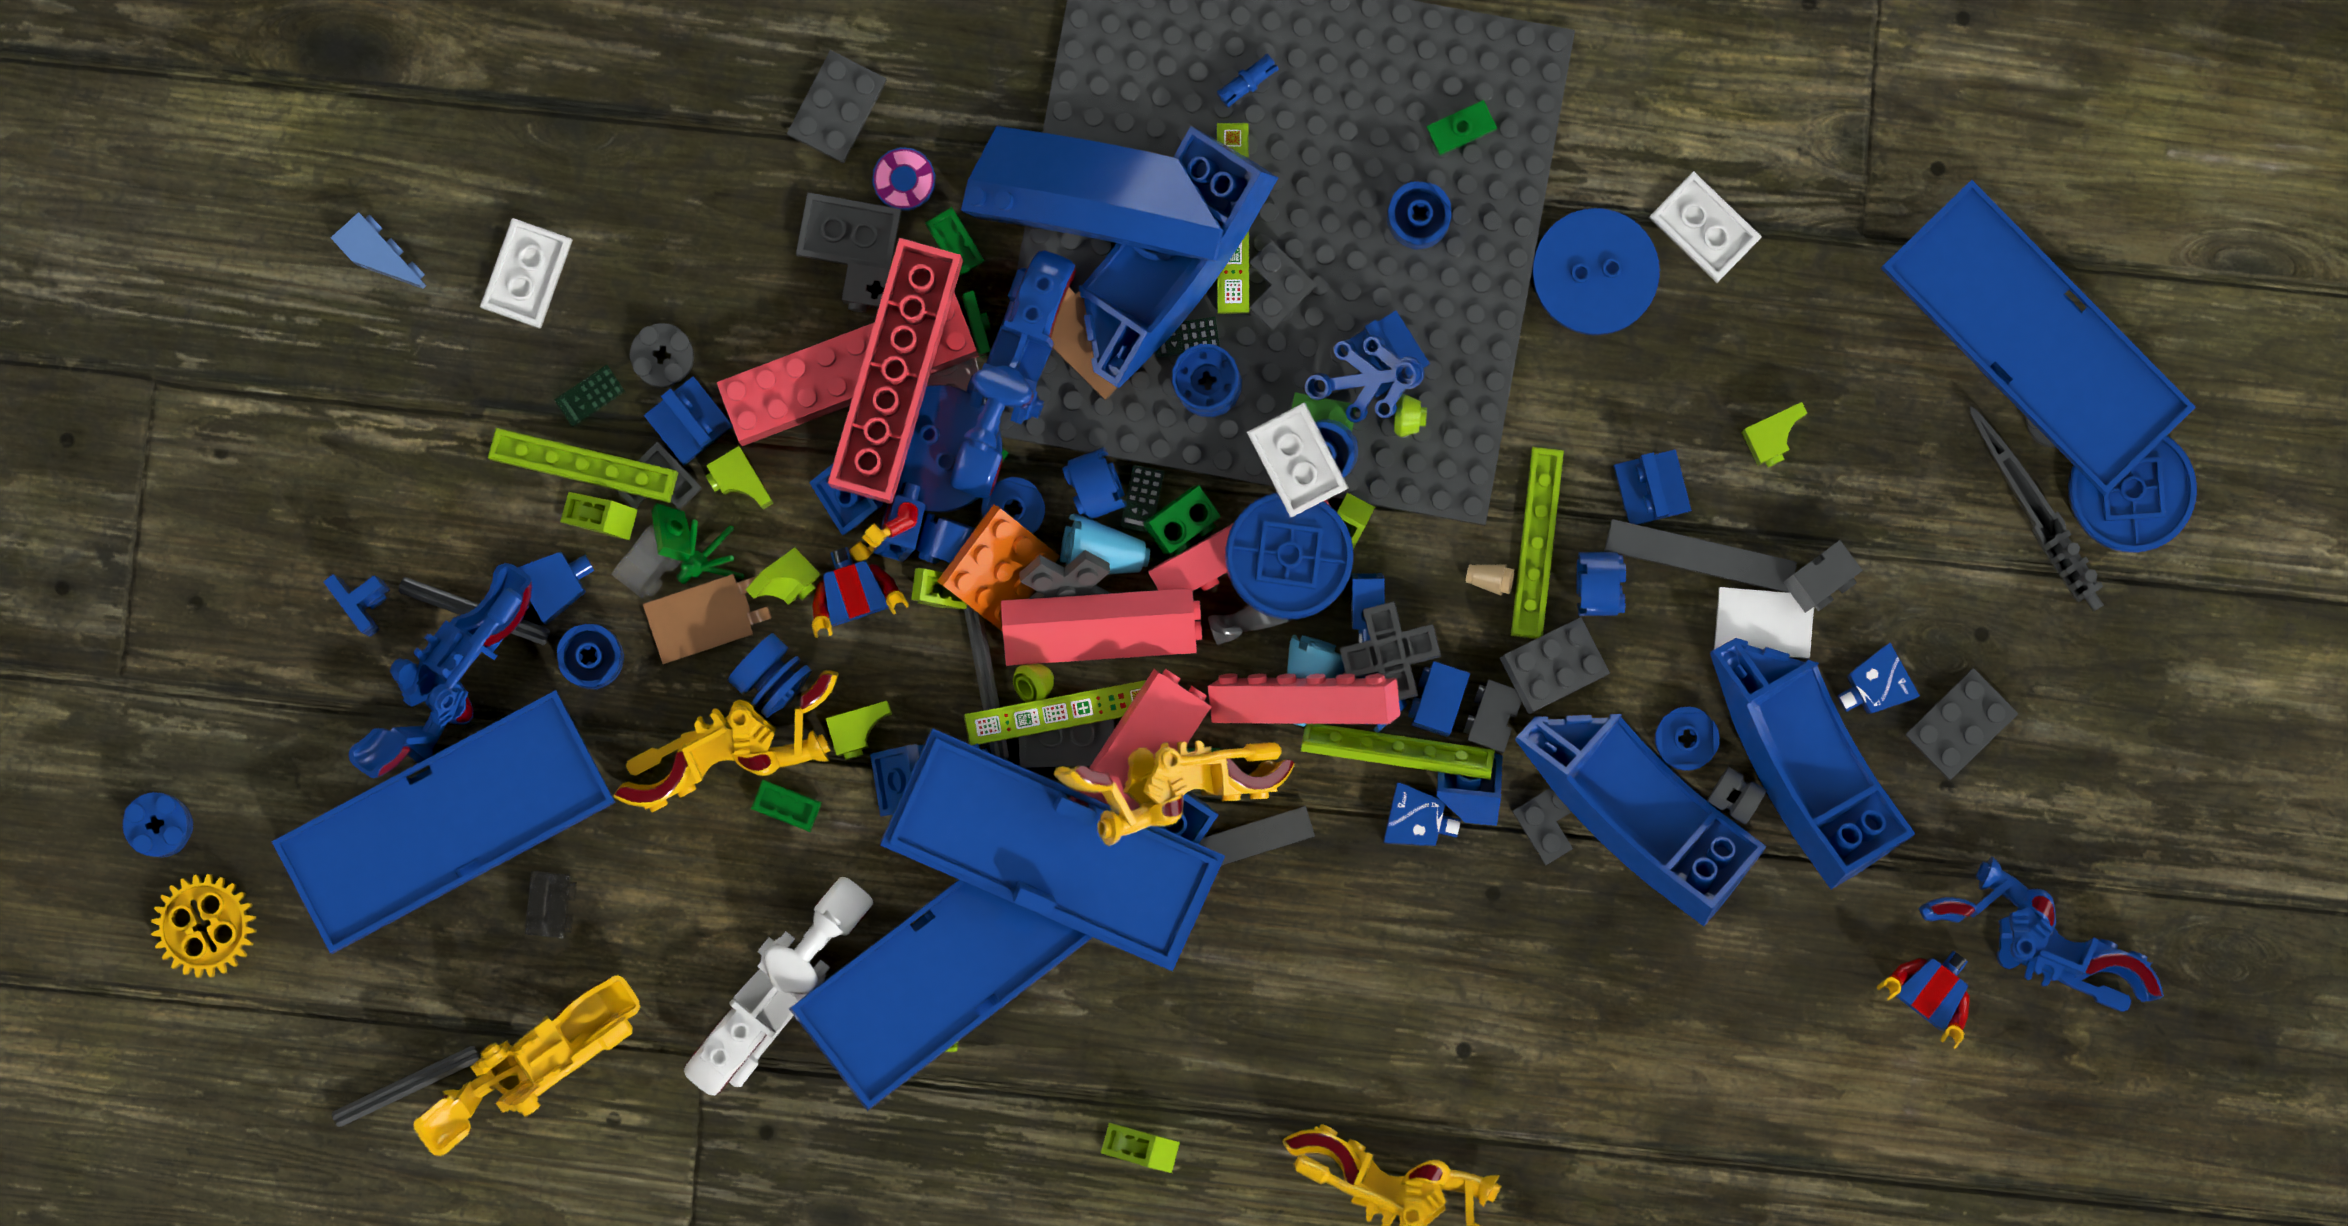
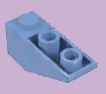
(367, 249)

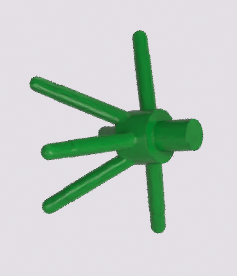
(698, 561)

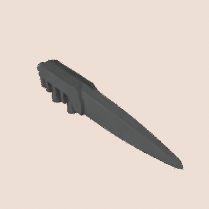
(2047, 526)

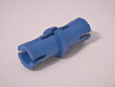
(1247, 80)

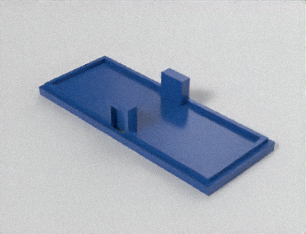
(2053, 361)
(444, 825)
(1044, 852)
(929, 986)

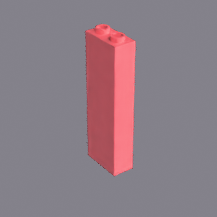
(1100, 626)
(1157, 715)

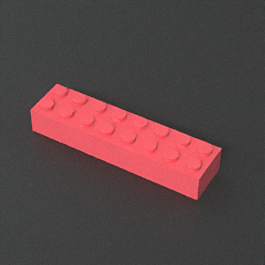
(895, 371)
(820, 379)

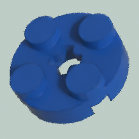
(1026, 494)
(1699, 725)

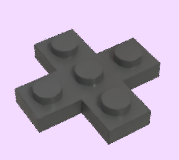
(1074, 580)
(1390, 649)

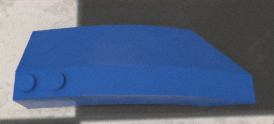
(1091, 192)
(1140, 301)
(1808, 760)
(1642, 810)

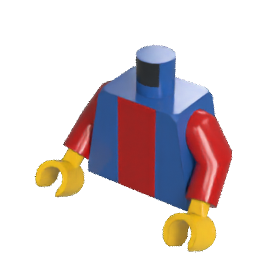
(898, 529)
(852, 592)
(1933, 992)

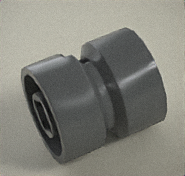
(1746, 801)

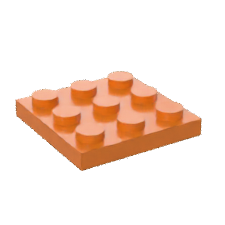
(990, 565)

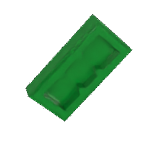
(1461, 127)
(953, 237)
(978, 322)
(671, 532)
(786, 805)

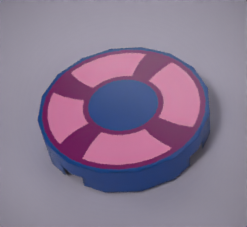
(904, 179)

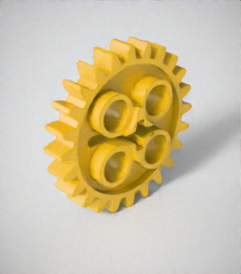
(177, 938)

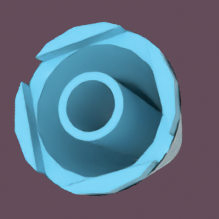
(1119, 549)
(1313, 657)

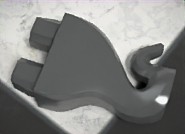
(1231, 626)

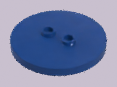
(1595, 271)
(935, 445)
(2144, 507)
(1287, 562)

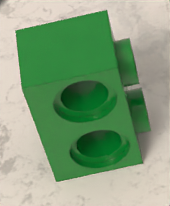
(1178, 514)

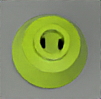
(1409, 416)
(1033, 682)

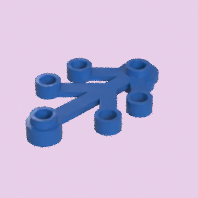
(1370, 377)

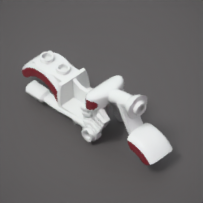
(764, 1001)

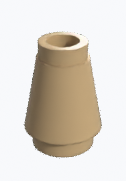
(1491, 577)

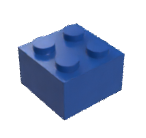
(1440, 698)

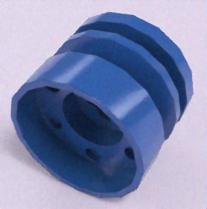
(1192, 369)
(770, 675)

